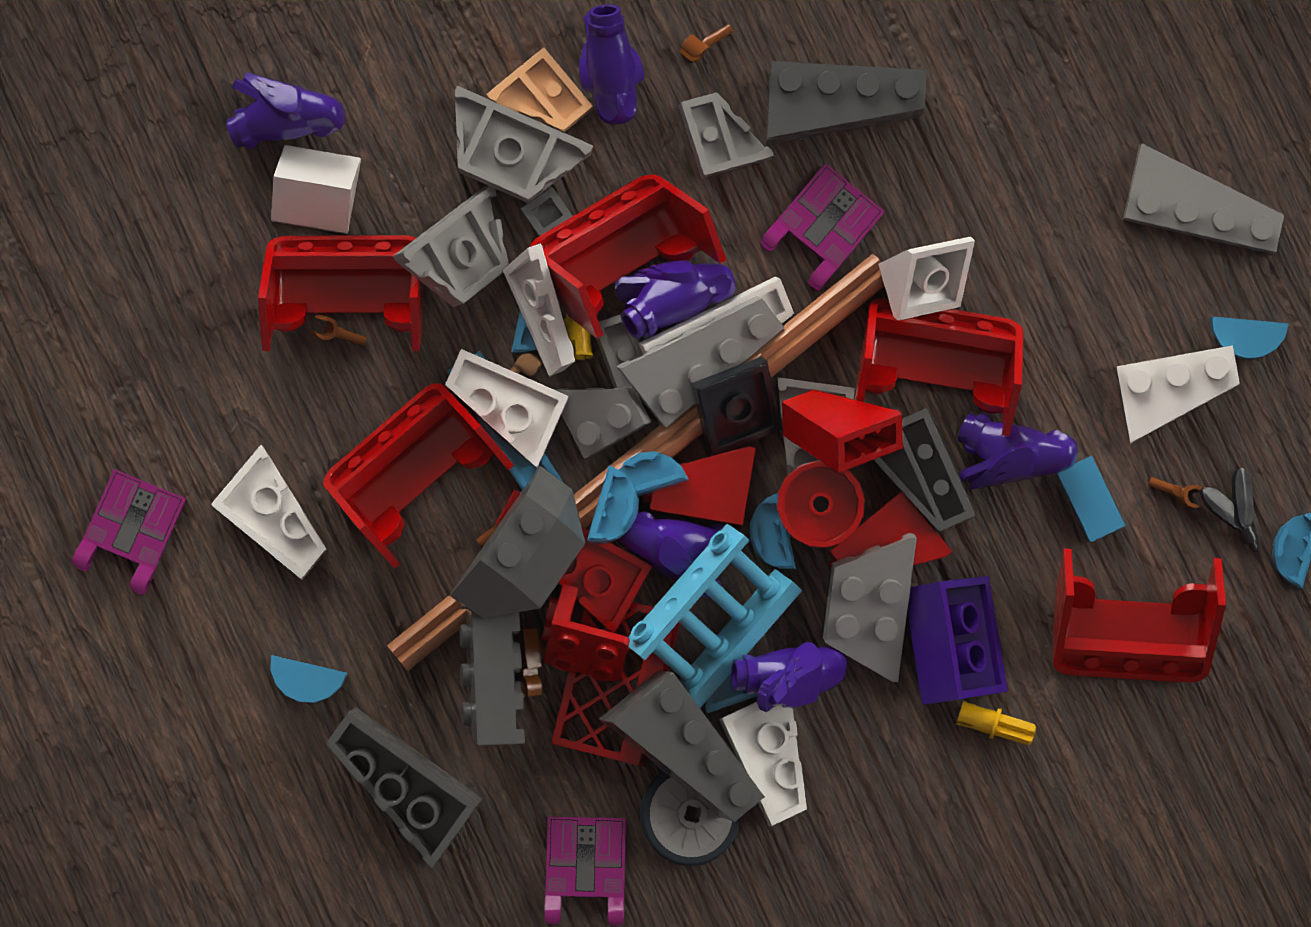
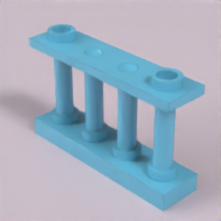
(740, 634)

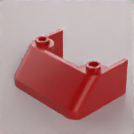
(620, 236)
(338, 277)
(945, 350)
(405, 460)
(1136, 637)

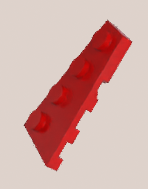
(604, 577)

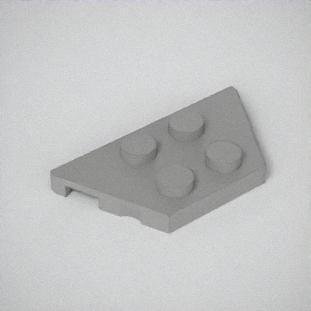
(510, 148)
(459, 251)
(871, 604)

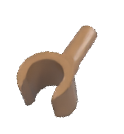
(527, 364)

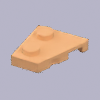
(542, 93)

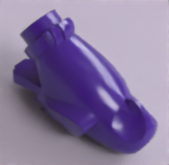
(610, 65)
(281, 112)
(671, 294)
(1013, 458)
(668, 543)
(789, 675)

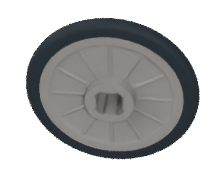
(673, 836)

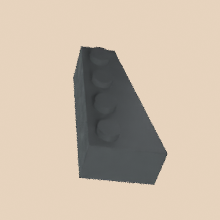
(837, 98)
(490, 678)
(681, 741)
(405, 784)

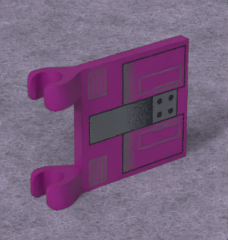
(827, 219)
(132, 523)
(585, 861)

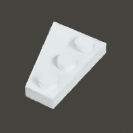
(539, 305)
(1172, 386)
(508, 402)
(270, 514)
(769, 754)

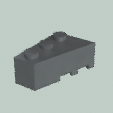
(927, 473)

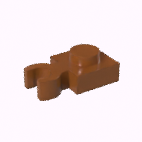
(531, 655)

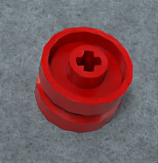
(836, 521)

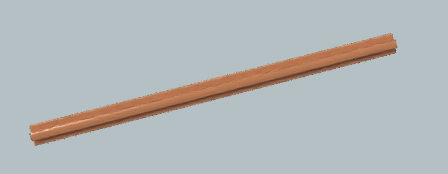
(782, 349)

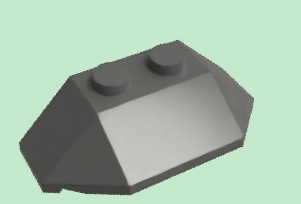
(525, 551)

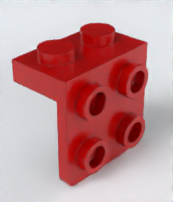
(581, 646)

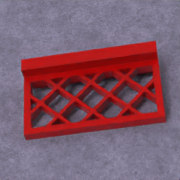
(649, 667)

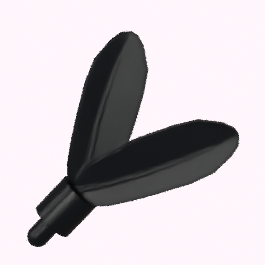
(1236, 513)

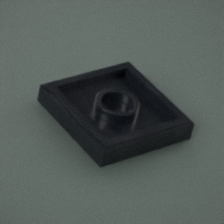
(737, 406)

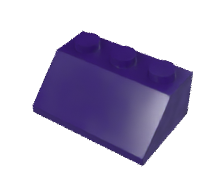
(955, 640)

